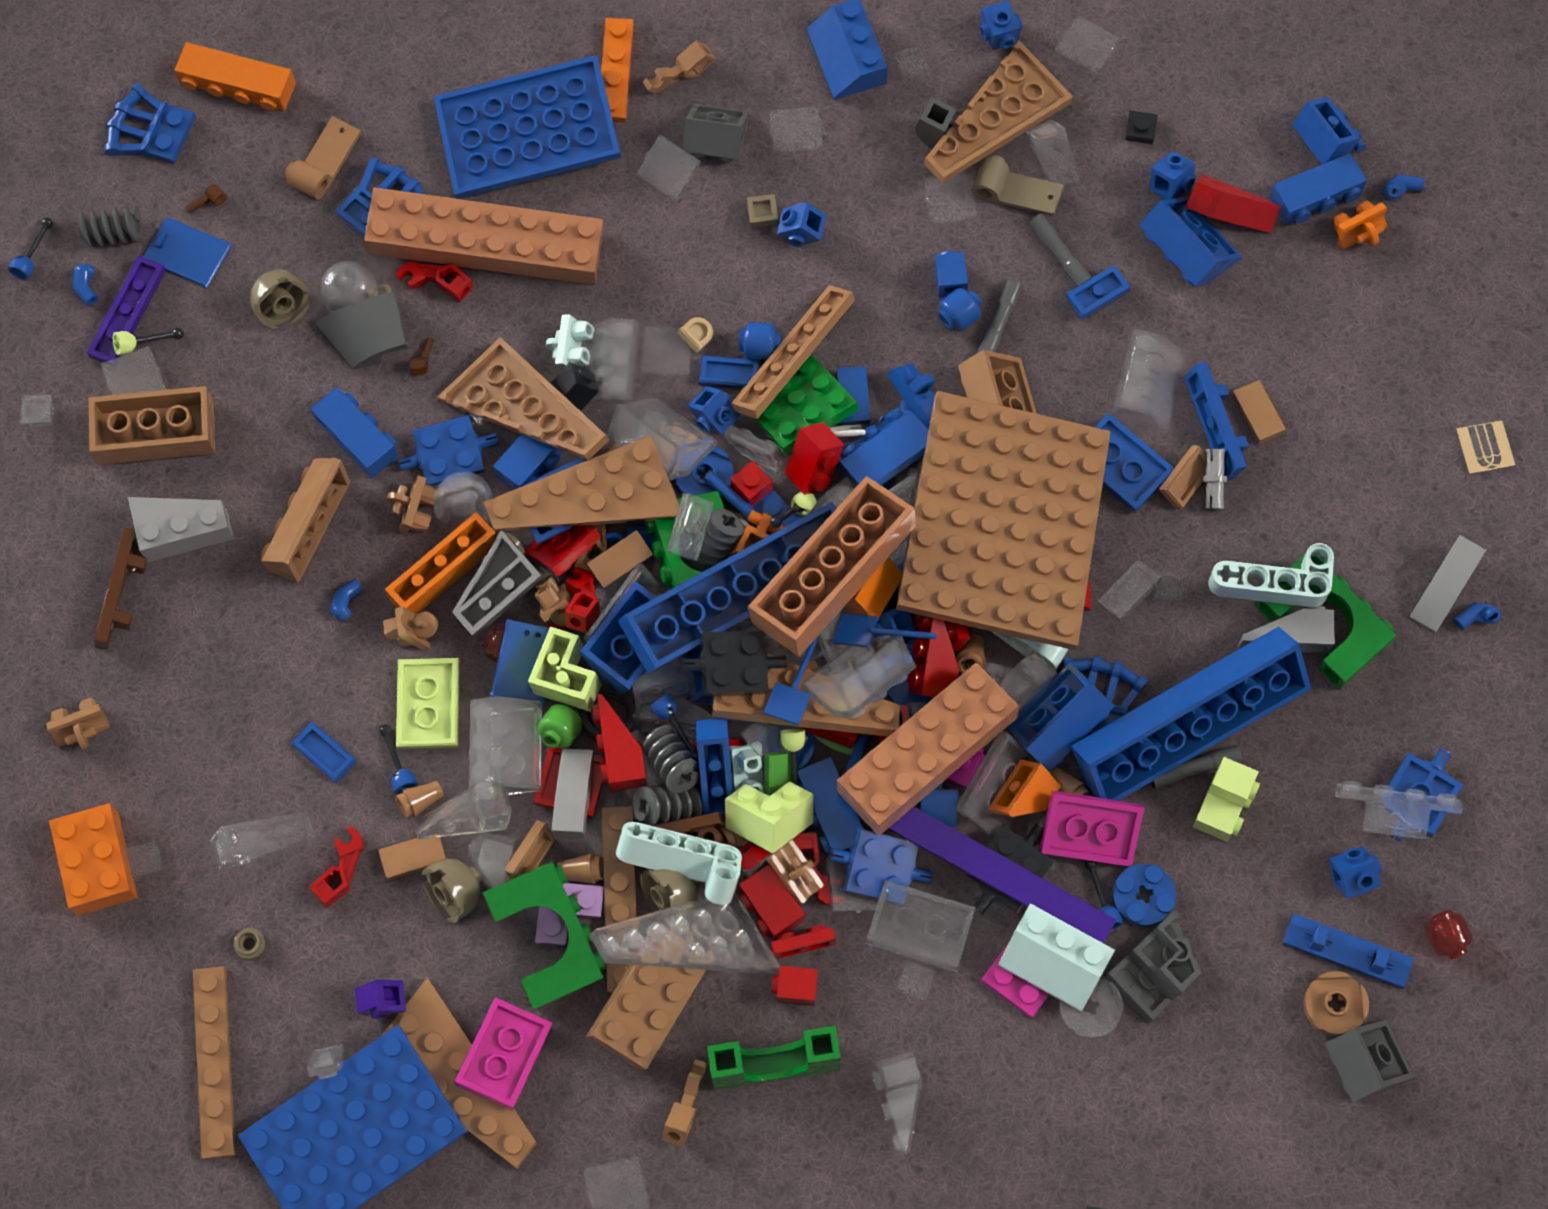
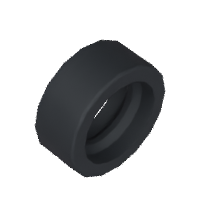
(609, 692)

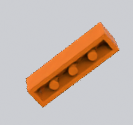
(235, 77)
(442, 565)

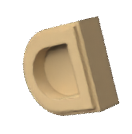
(696, 333)

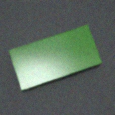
(776, 771)

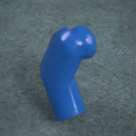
(1402, 183)
(81, 277)

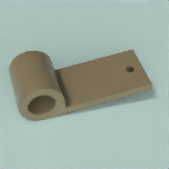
(1015, 190)

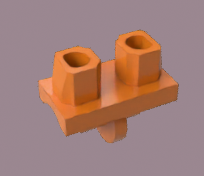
(1362, 227)

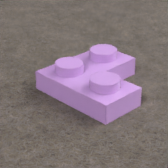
(551, 926)

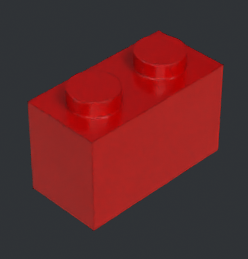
(814, 458)
(771, 903)

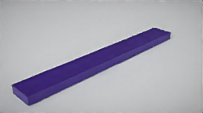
(1000, 873)

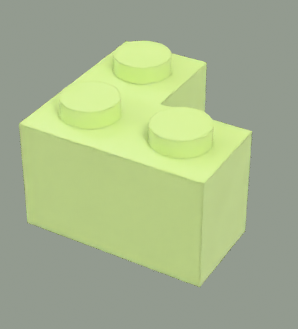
(558, 675)
(1228, 793)
(769, 819)

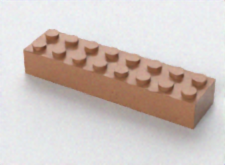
(483, 236)

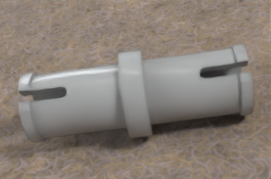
(1215, 479)

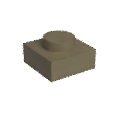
(762, 211)

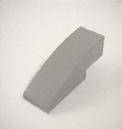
(1447, 583)
(572, 793)

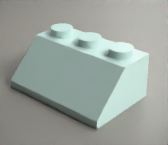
(1055, 957)

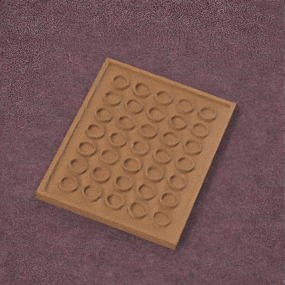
(1004, 521)

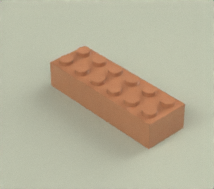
(832, 566)
(927, 749)

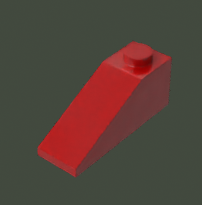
(1232, 204)

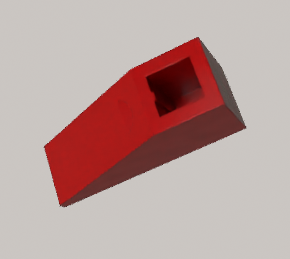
(933, 659)
(623, 754)

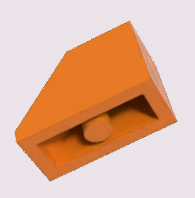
(1025, 790)

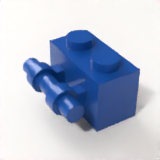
(1327, 130)

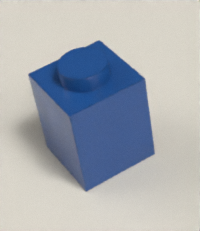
(950, 272)

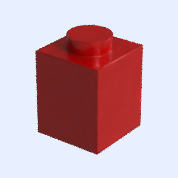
(751, 483)
(795, 985)

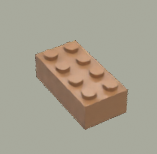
(151, 425)
(643, 1011)

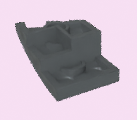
(365, 330)
(1155, 964)

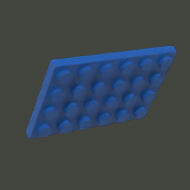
(526, 127)
(355, 1129)

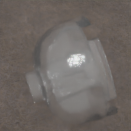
(346, 284)
(461, 497)

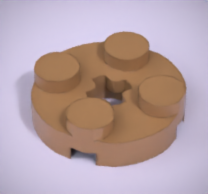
(1348, 991)

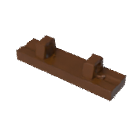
(110, 615)

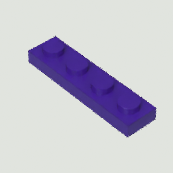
(127, 307)

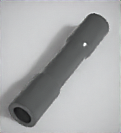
(1050, 237)
(1006, 304)
(1198, 766)

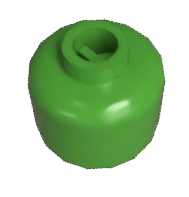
(560, 726)

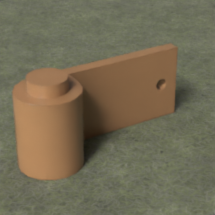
(324, 160)

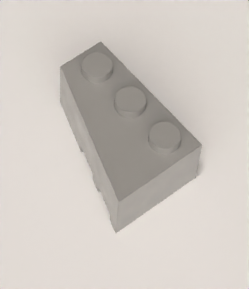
(178, 525)
(496, 585)

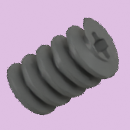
(110, 227)
(720, 538)
(671, 759)
(661, 805)

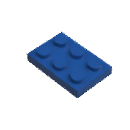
(1131, 466)

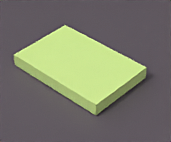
(427, 703)

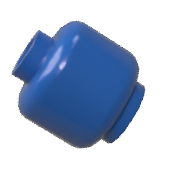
(960, 309)
(759, 340)

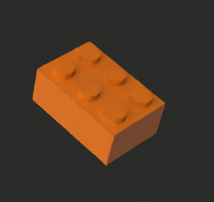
(93, 859)

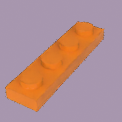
(616, 64)

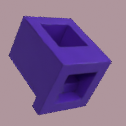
(380, 998)

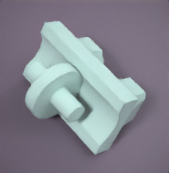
(568, 340)
(746, 768)

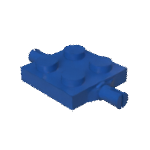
(448, 449)
(1429, 778)
(878, 859)

